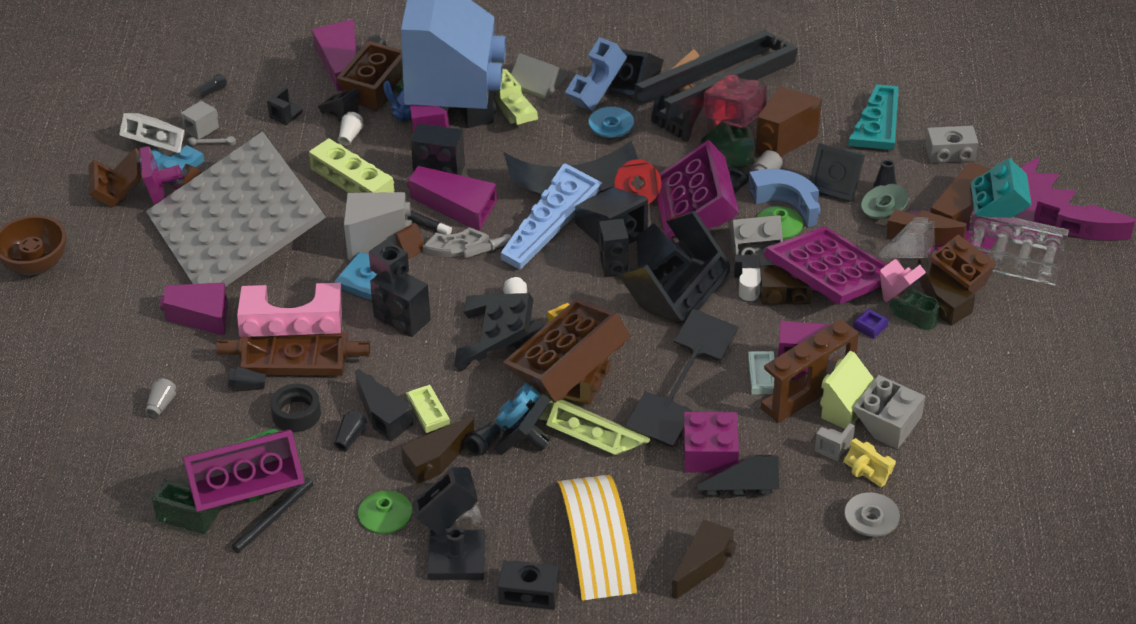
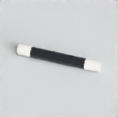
(429, 223)

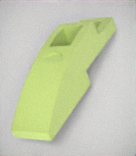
(512, 102)

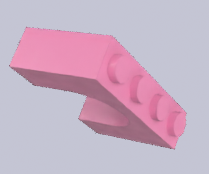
(318, 317)

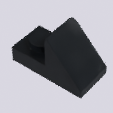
(341, 103)

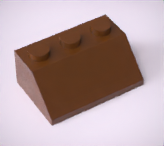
(370, 71)

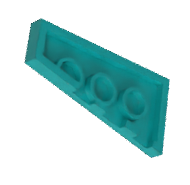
(878, 120)

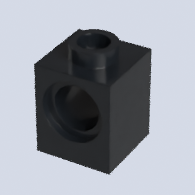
(388, 261)

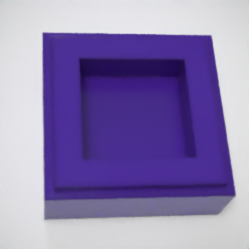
(870, 323)

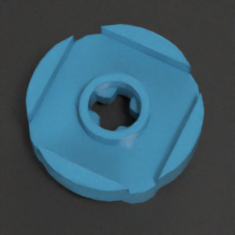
(515, 409)

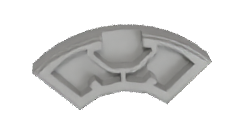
(453, 244)

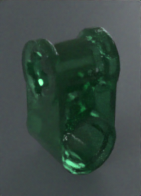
(917, 308)

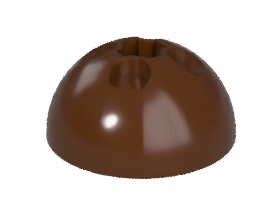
(32, 244)

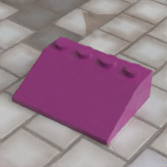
(699, 184)

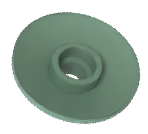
(883, 200)

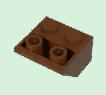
(964, 263)

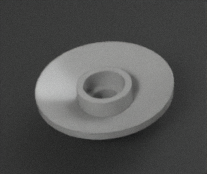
(872, 514)

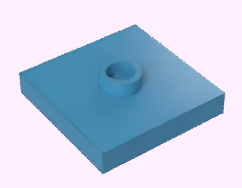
(357, 277)

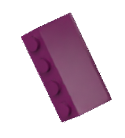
(243, 470)

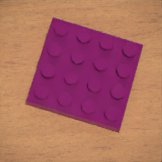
(828, 264)

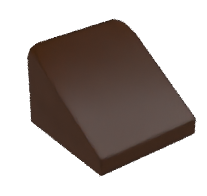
(410, 240)

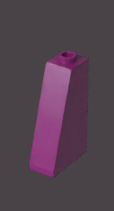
(335, 47)
(453, 195)

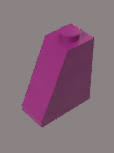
(196, 306)

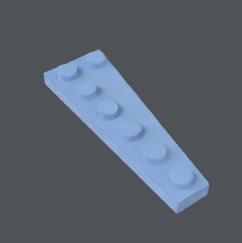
(550, 214)

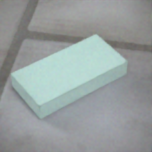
(760, 379)

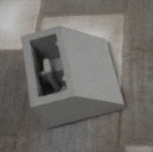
(754, 235)
(889, 411)

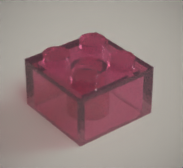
(735, 100)

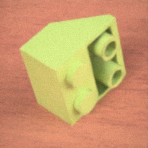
(844, 390)

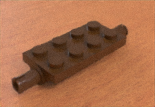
(295, 353)

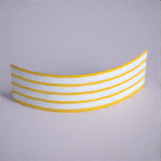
(599, 537)

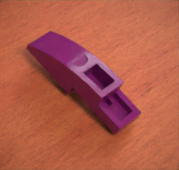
(1091, 224)

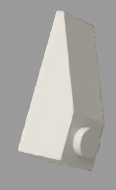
(152, 131)

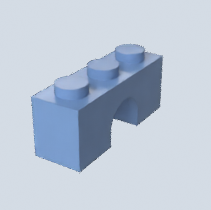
(606, 62)

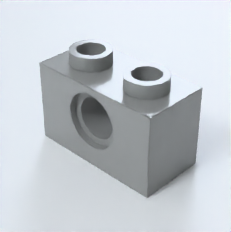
(951, 144)

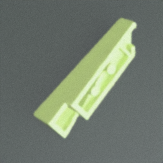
(591, 427)

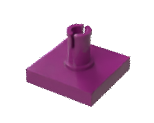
(155, 178)

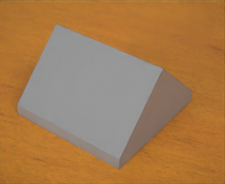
(537, 76)

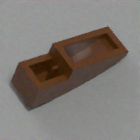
(945, 228)

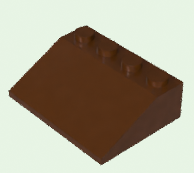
(568, 348)

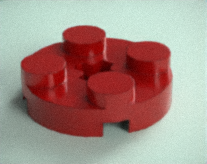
(645, 172)

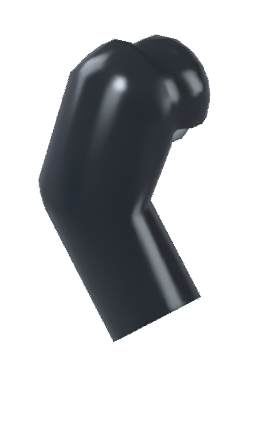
(216, 83)

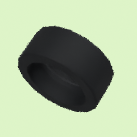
(295, 393)

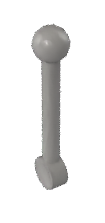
(230, 141)

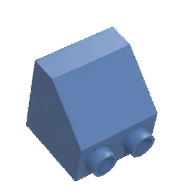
(450, 54)

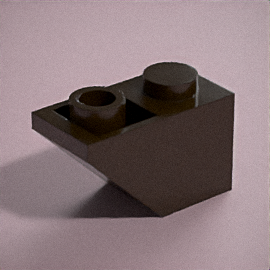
(780, 287)

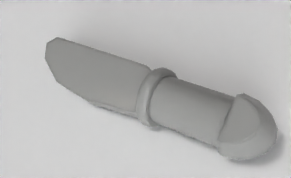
(487, 246)

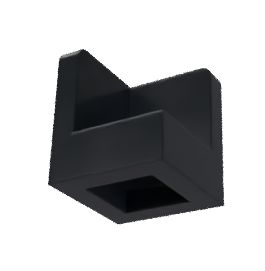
(281, 109)

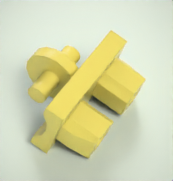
(867, 462)

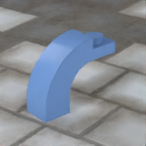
(787, 187)

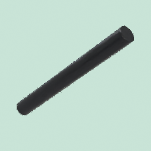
(272, 515)

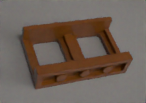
(812, 355)

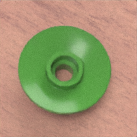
(790, 220)
(385, 512)

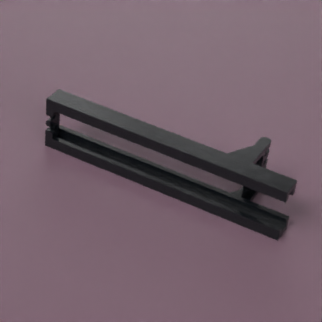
(668, 110)

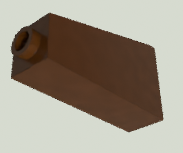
(957, 199)

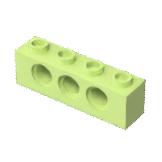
(348, 169)

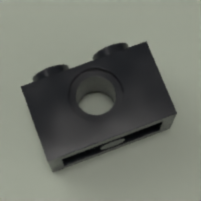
(528, 585)

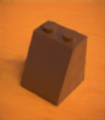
(788, 121)

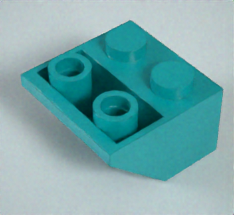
(1001, 191)

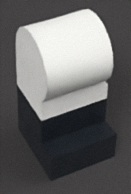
(748, 270)

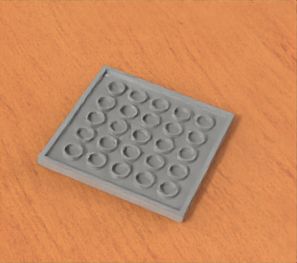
(235, 214)

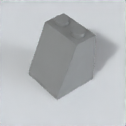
(374, 218)

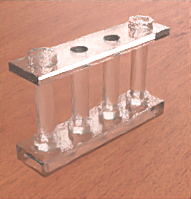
(1029, 235)

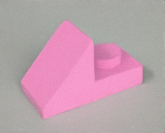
(896, 279)

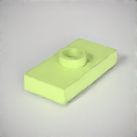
(428, 408)

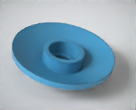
(611, 122)

